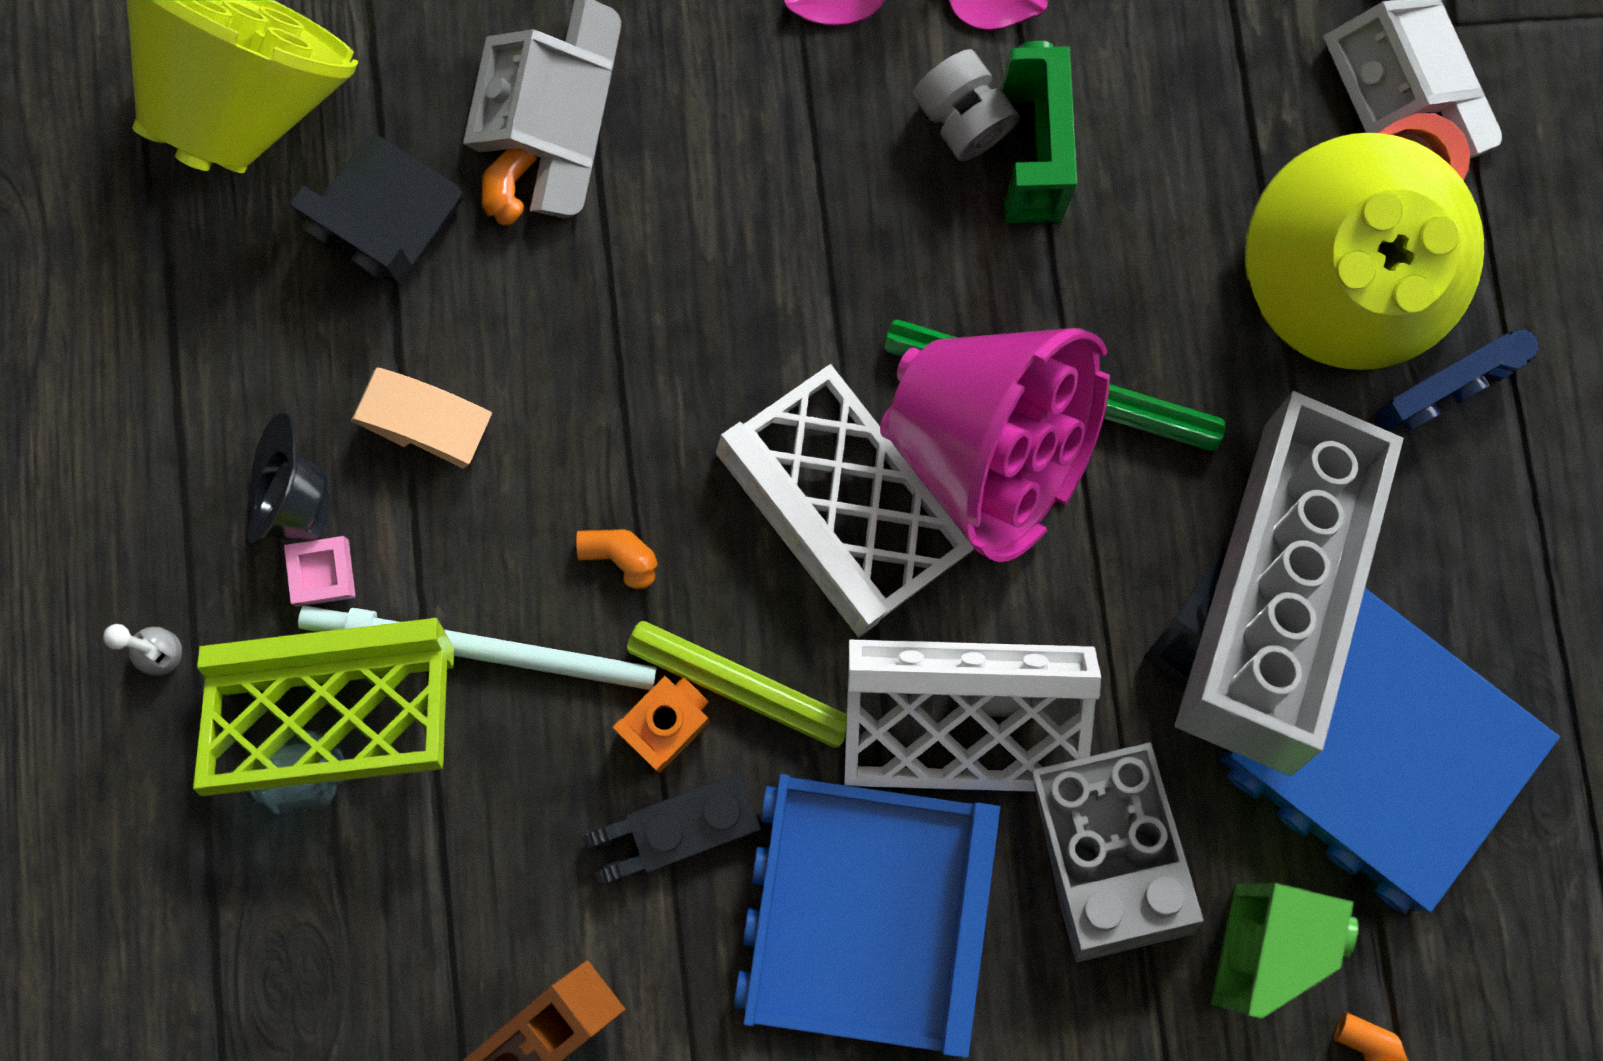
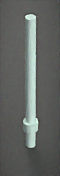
(499, 650)

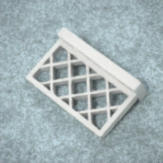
(797, 516)
(962, 671)

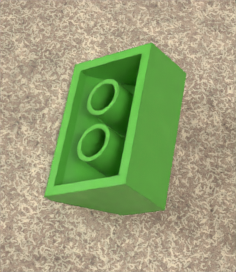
(1279, 946)

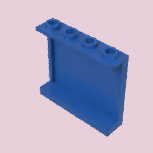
(1410, 764)
(869, 915)

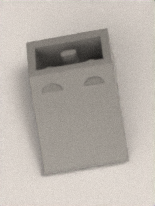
(1115, 853)

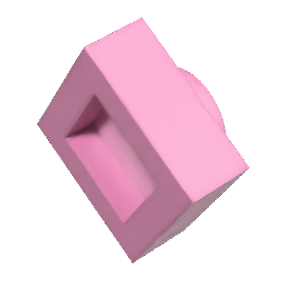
(319, 571)

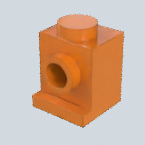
(658, 745)

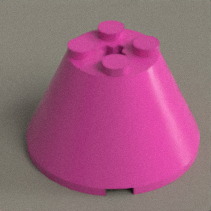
(1000, 428)

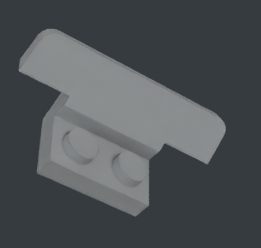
(1410, 62)
(548, 102)

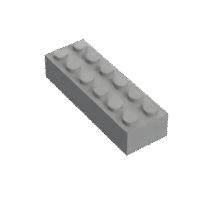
(1291, 586)

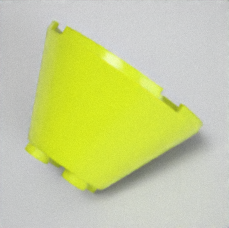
(228, 75)
(1319, 259)

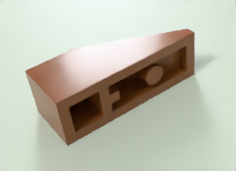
(555, 1021)

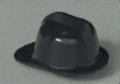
(286, 487)

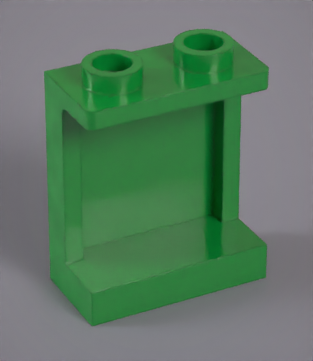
(1042, 188)

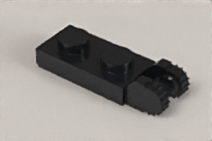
(679, 827)

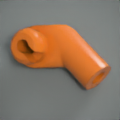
(624, 550)

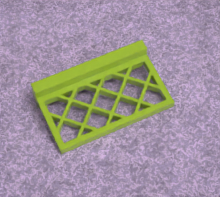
(317, 659)

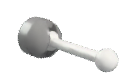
(146, 648)

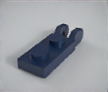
(1460, 379)

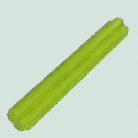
(738, 684)

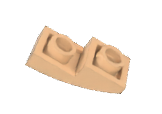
(421, 415)

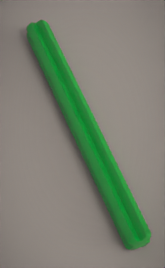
(1122, 404)

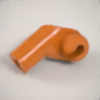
(499, 185)
(1369, 1039)

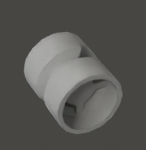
(954, 89)

